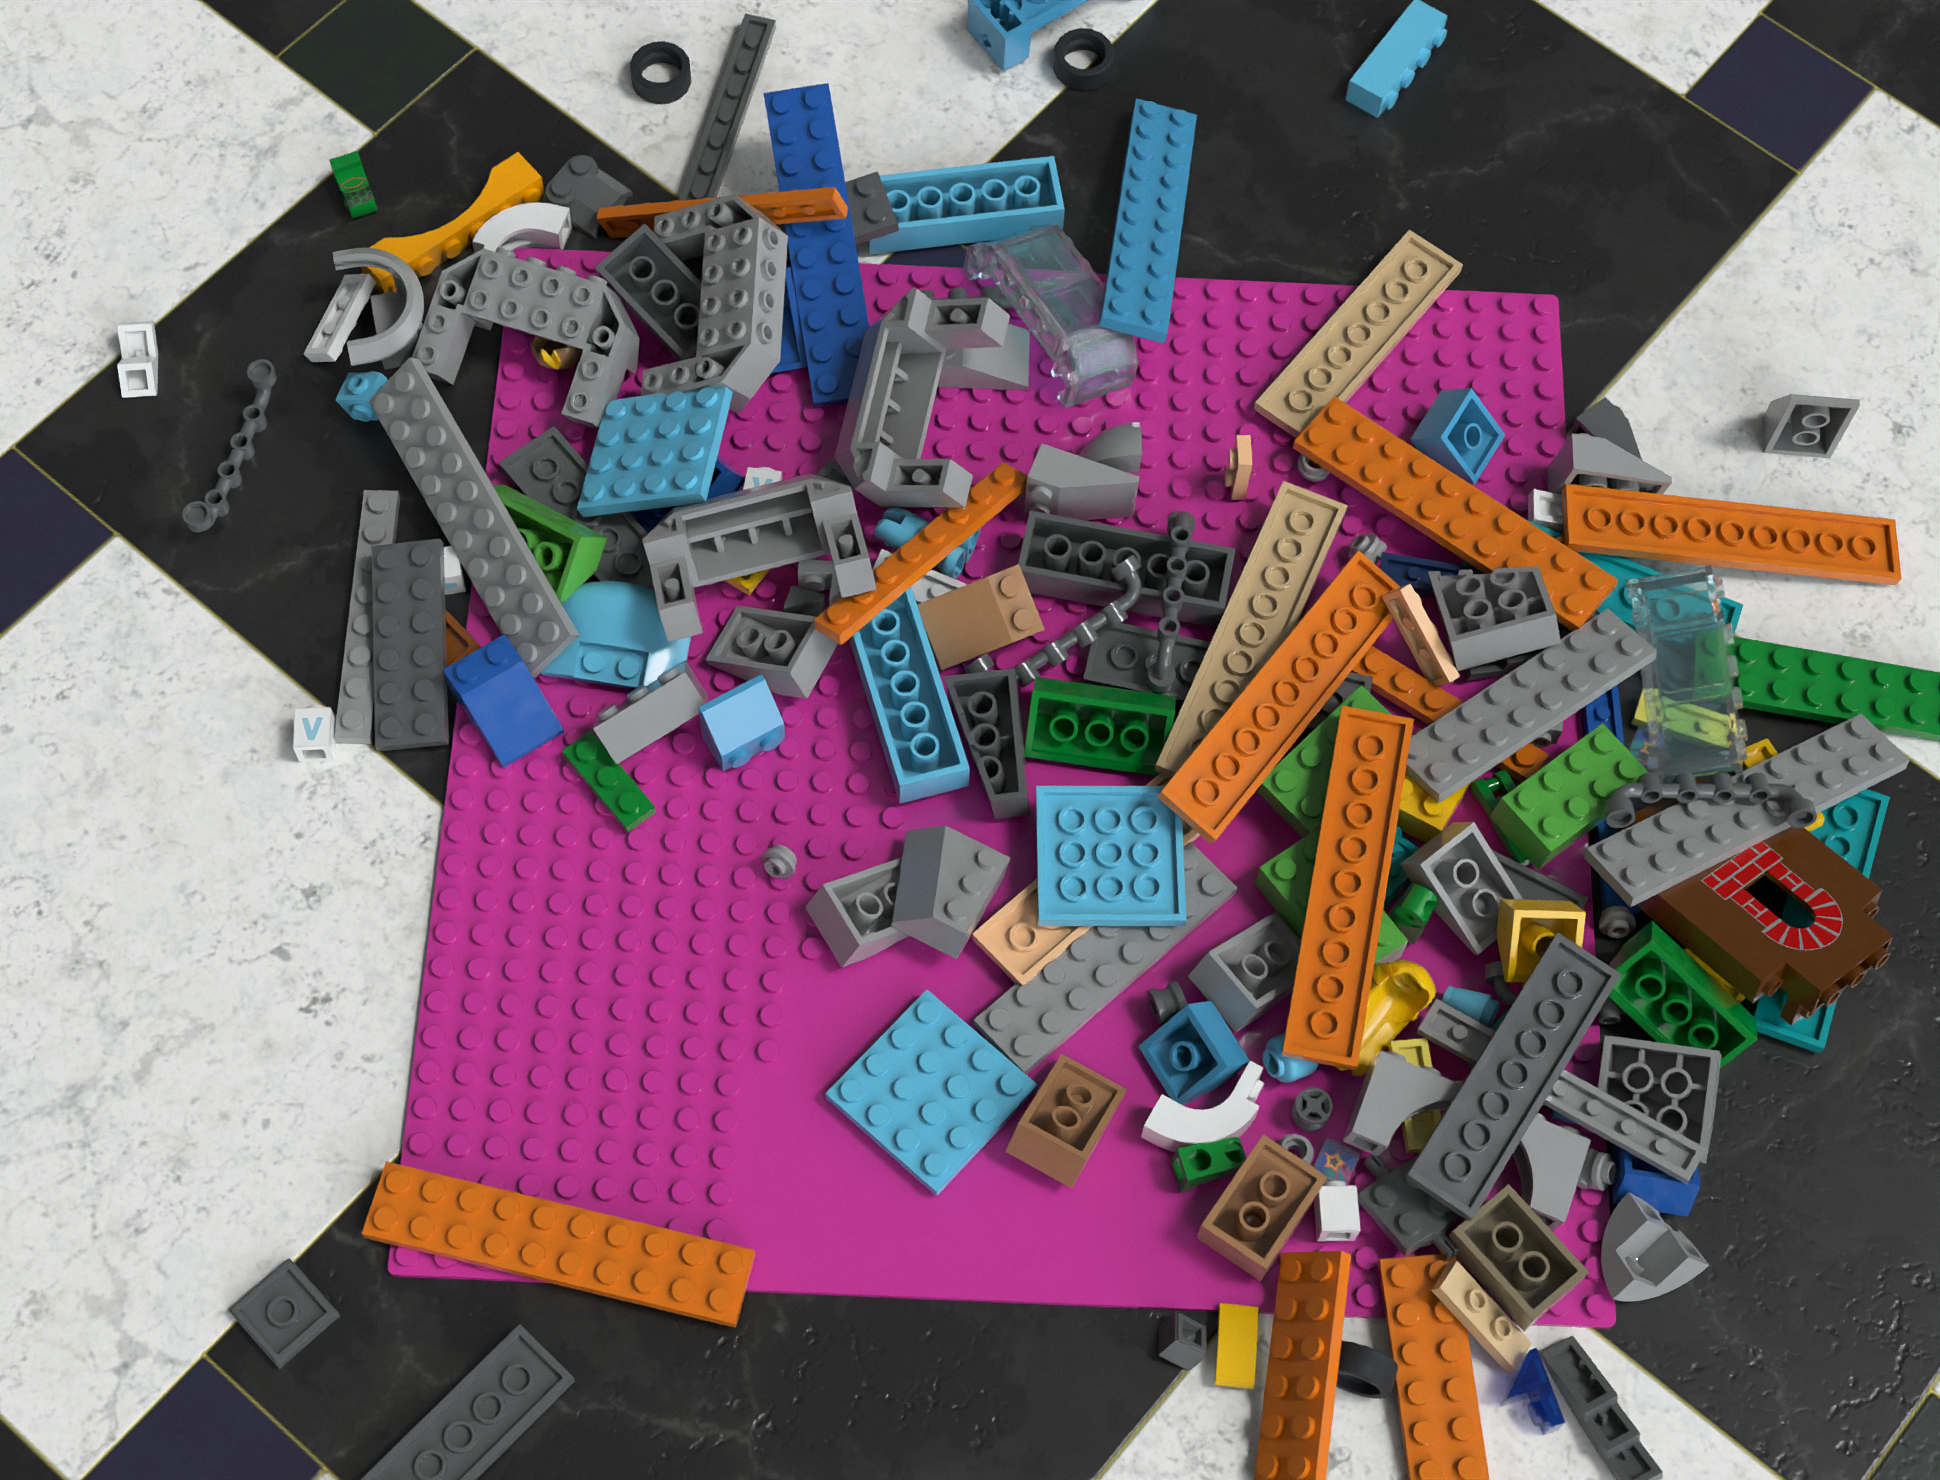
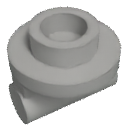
(1369, 545)
(1597, 1171)

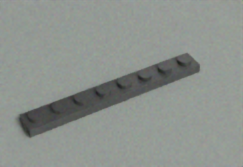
(729, 108)

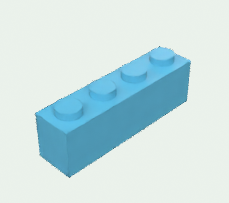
(1397, 58)

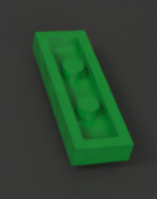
(609, 781)

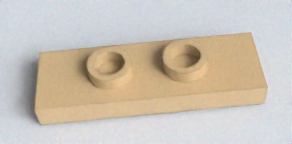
(1481, 1316)

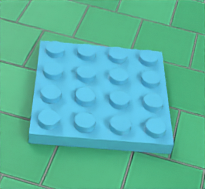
(655, 451)
(1108, 857)
(931, 1092)

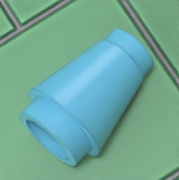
(1473, 1004)

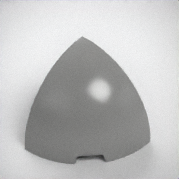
(1117, 447)
(1644, 1254)

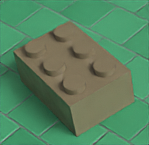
(1517, 1257)

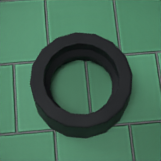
(1083, 40)
(660, 53)
(1365, 1371)

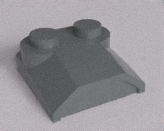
(584, 191)

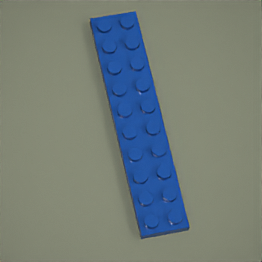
(820, 251)

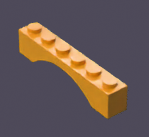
(508, 185)

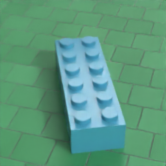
(970, 203)
(909, 703)

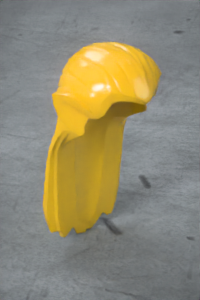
(1395, 998)

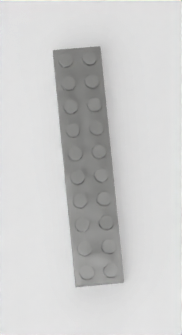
(473, 517)
(1705, 832)

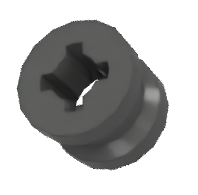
(1166, 1002)
(1316, 1102)

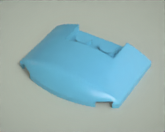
(618, 638)

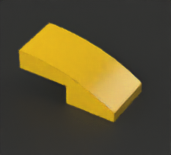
(1236, 1346)

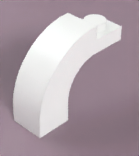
(526, 227)
(1178, 1126)

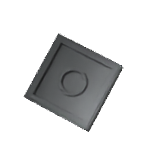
(284, 1313)

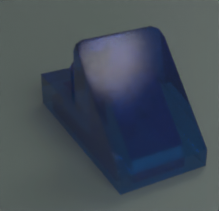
(1533, 1383)

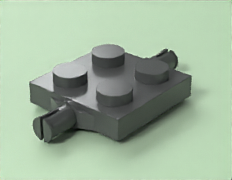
(1405, 1211)

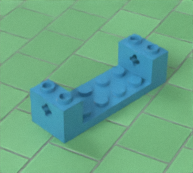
(1007, 25)

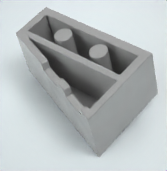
(650, 712)

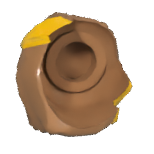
(554, 354)

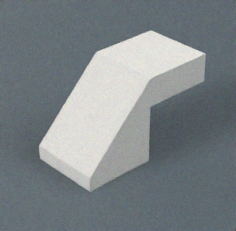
(139, 359)

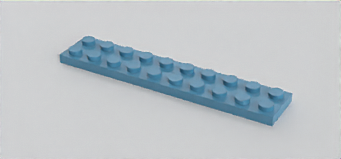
(1148, 222)

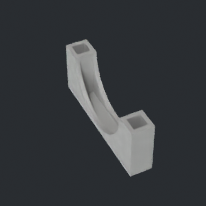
(1396, 1090)

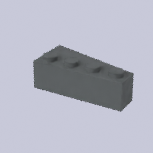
(992, 726)

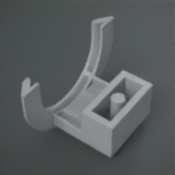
(396, 314)

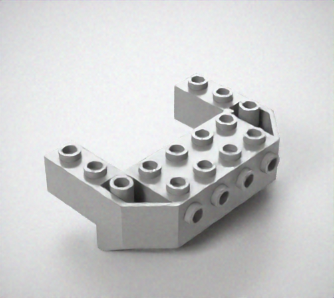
(738, 298)
(540, 302)
(896, 396)
(752, 534)

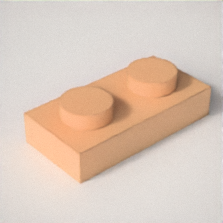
(1239, 467)

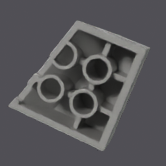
(1494, 614)
(945, 886)
(1665, 1083)

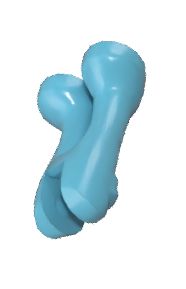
(901, 525)

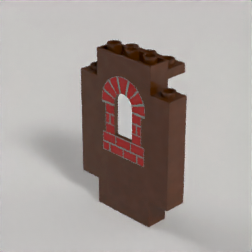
(1754, 946)

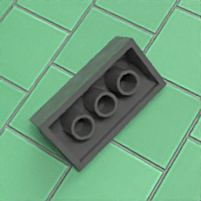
(656, 290)

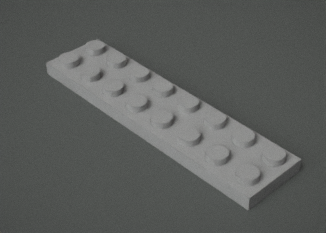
(1525, 704)
(1093, 971)

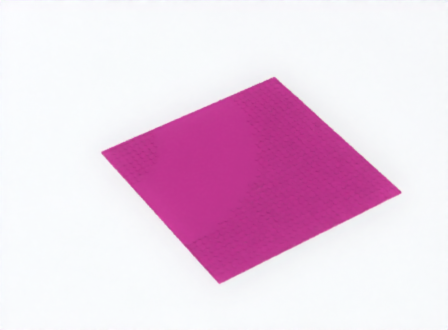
(663, 1016)

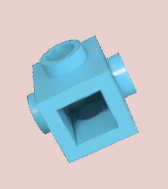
(357, 392)

